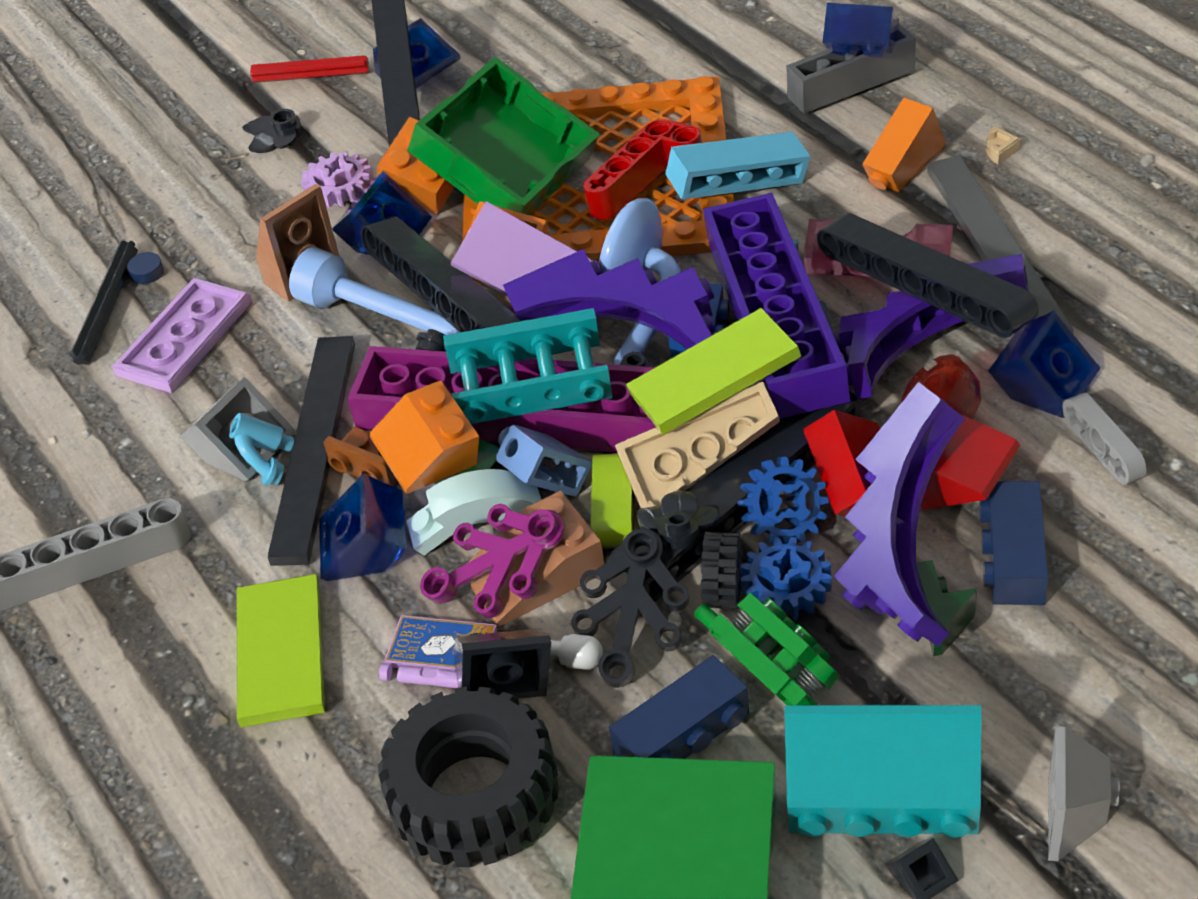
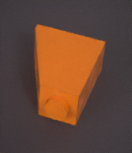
(904, 146)

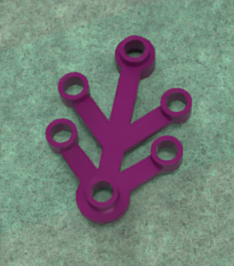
(499, 558)

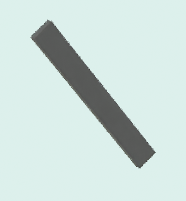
(984, 224)

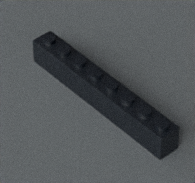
(723, 488)

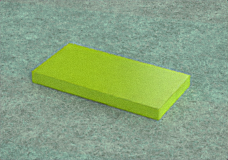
(713, 371)
(279, 651)

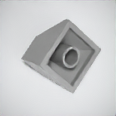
(211, 431)
(1077, 792)

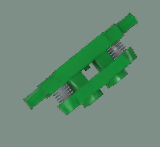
(761, 637)

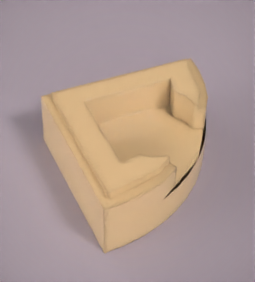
(1001, 144)

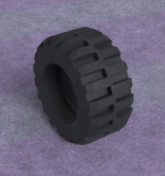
(477, 823)

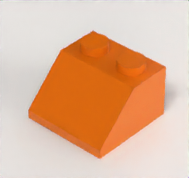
(426, 438)

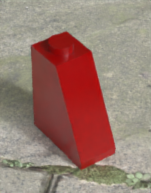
(835, 445)

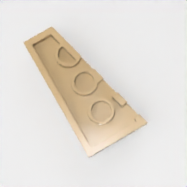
(694, 449)

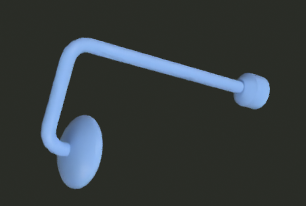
(635, 233)

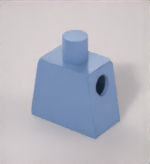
(524, 455)

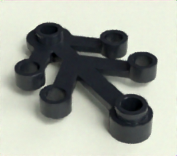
(631, 599)

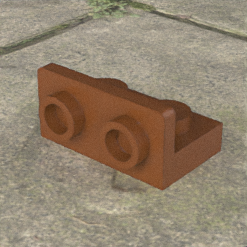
(358, 455)

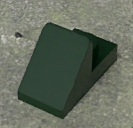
(951, 608)

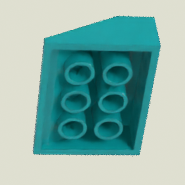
(883, 769)

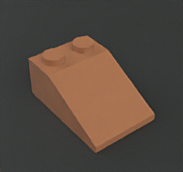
(290, 231)
(559, 567)

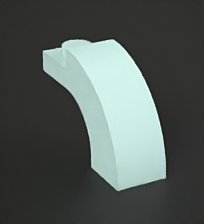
(466, 500)

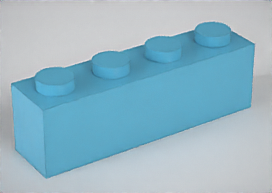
(737, 165)

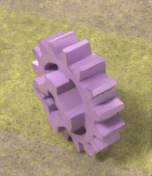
(339, 177)

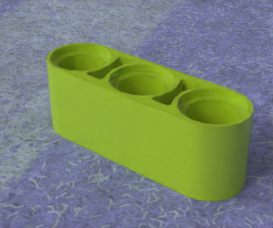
(611, 501)

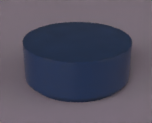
(145, 267)

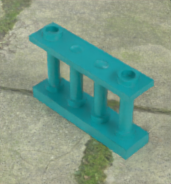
(523, 341)

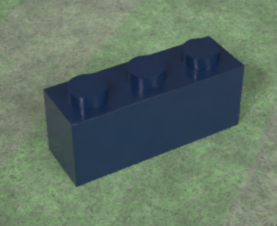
(1014, 544)
(683, 715)

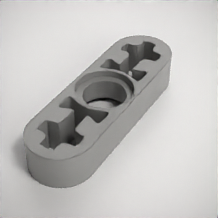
(1104, 438)

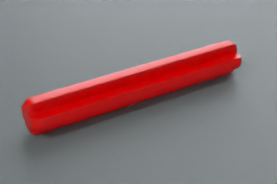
(309, 68)

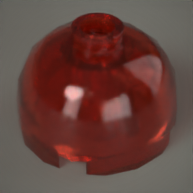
(952, 382)

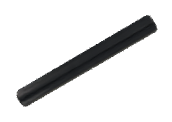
(103, 303)

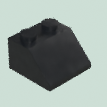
(504, 661)

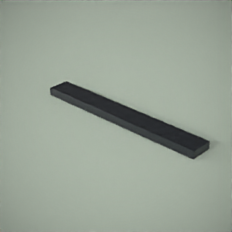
(308, 463)

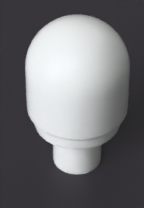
(577, 651)

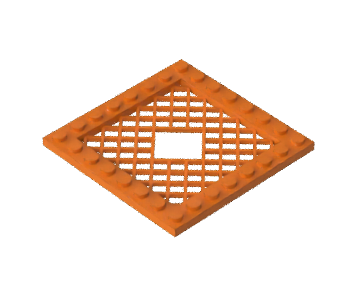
(644, 99)

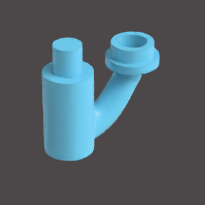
(258, 433)

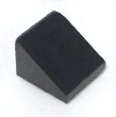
(922, 870)

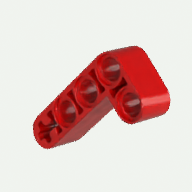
(635, 166)

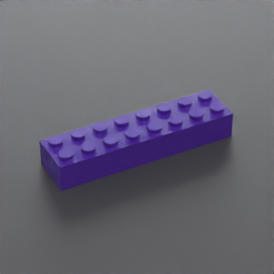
(766, 272)

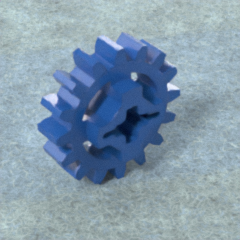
(770, 489)
(787, 576)

